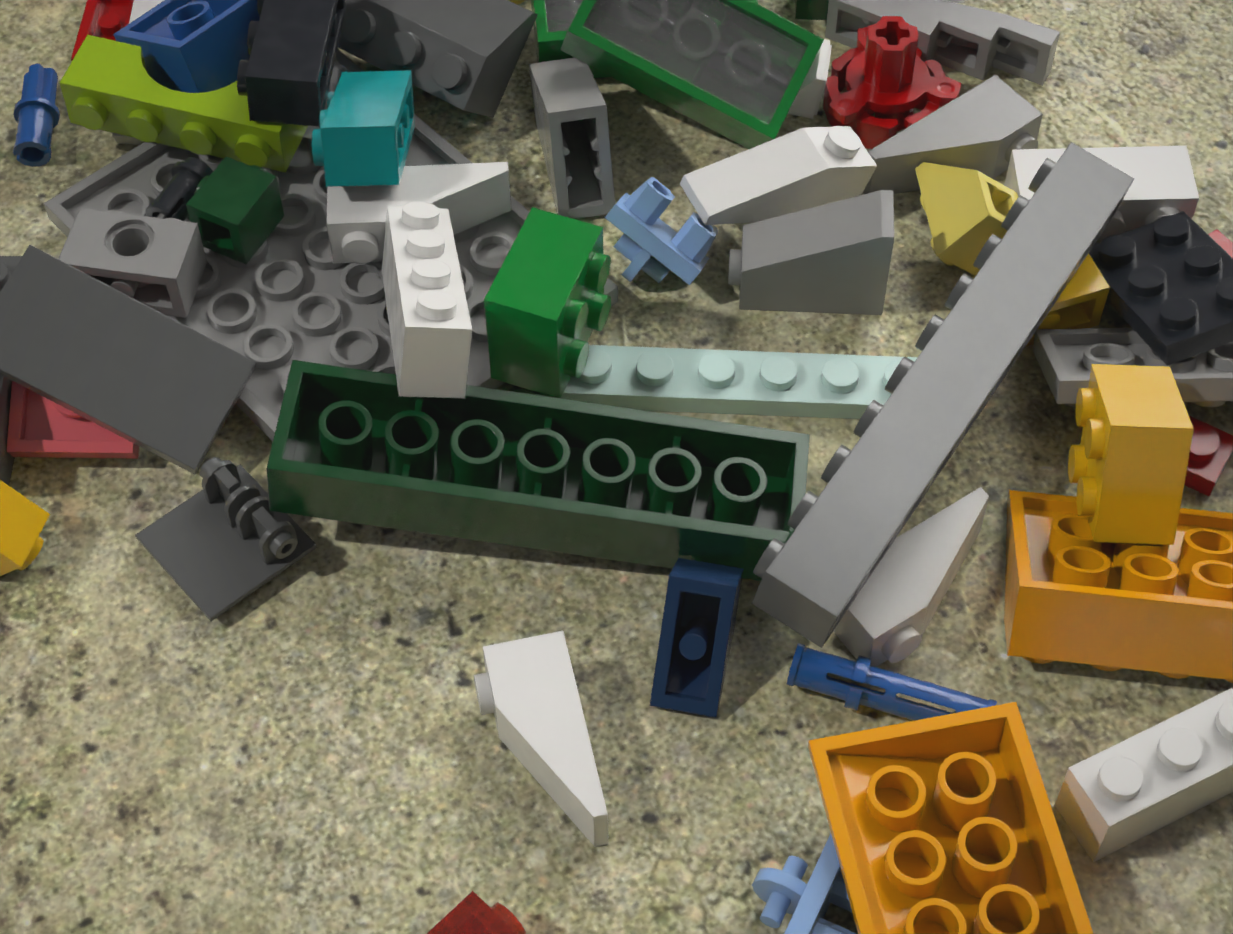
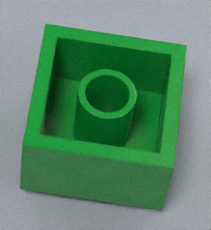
(547, 303)

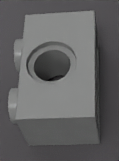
(139, 256)

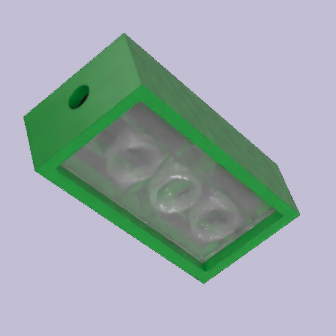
(704, 58)

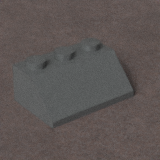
(451, 46)

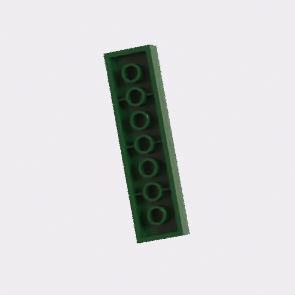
(533, 471)

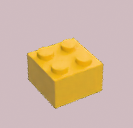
(1131, 454)

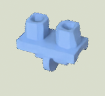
(654, 244)
(807, 902)

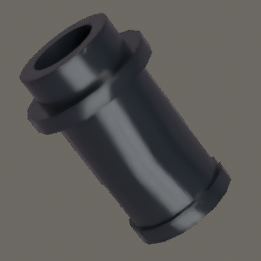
(179, 190)

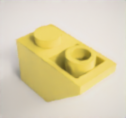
(962, 211)

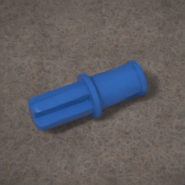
(36, 116)

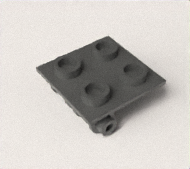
(224, 539)

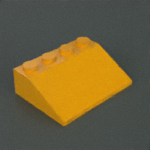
(1118, 601)
(947, 828)

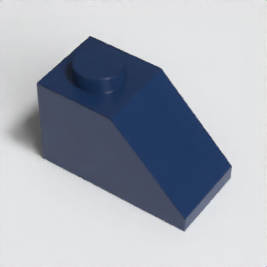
(696, 636)

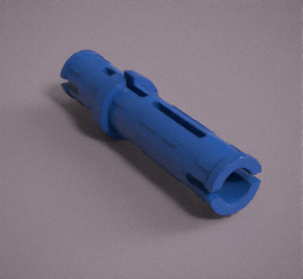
(811, 672)

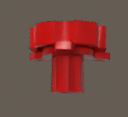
(885, 79)

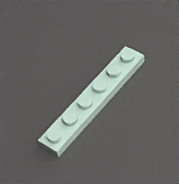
(733, 381)

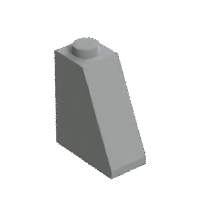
(573, 137)
(818, 258)

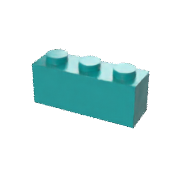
(366, 129)

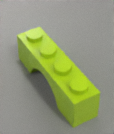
(114, 93)

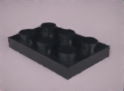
(1170, 286)

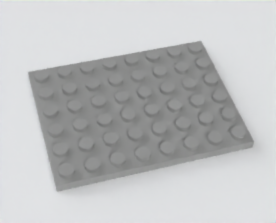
(290, 293)

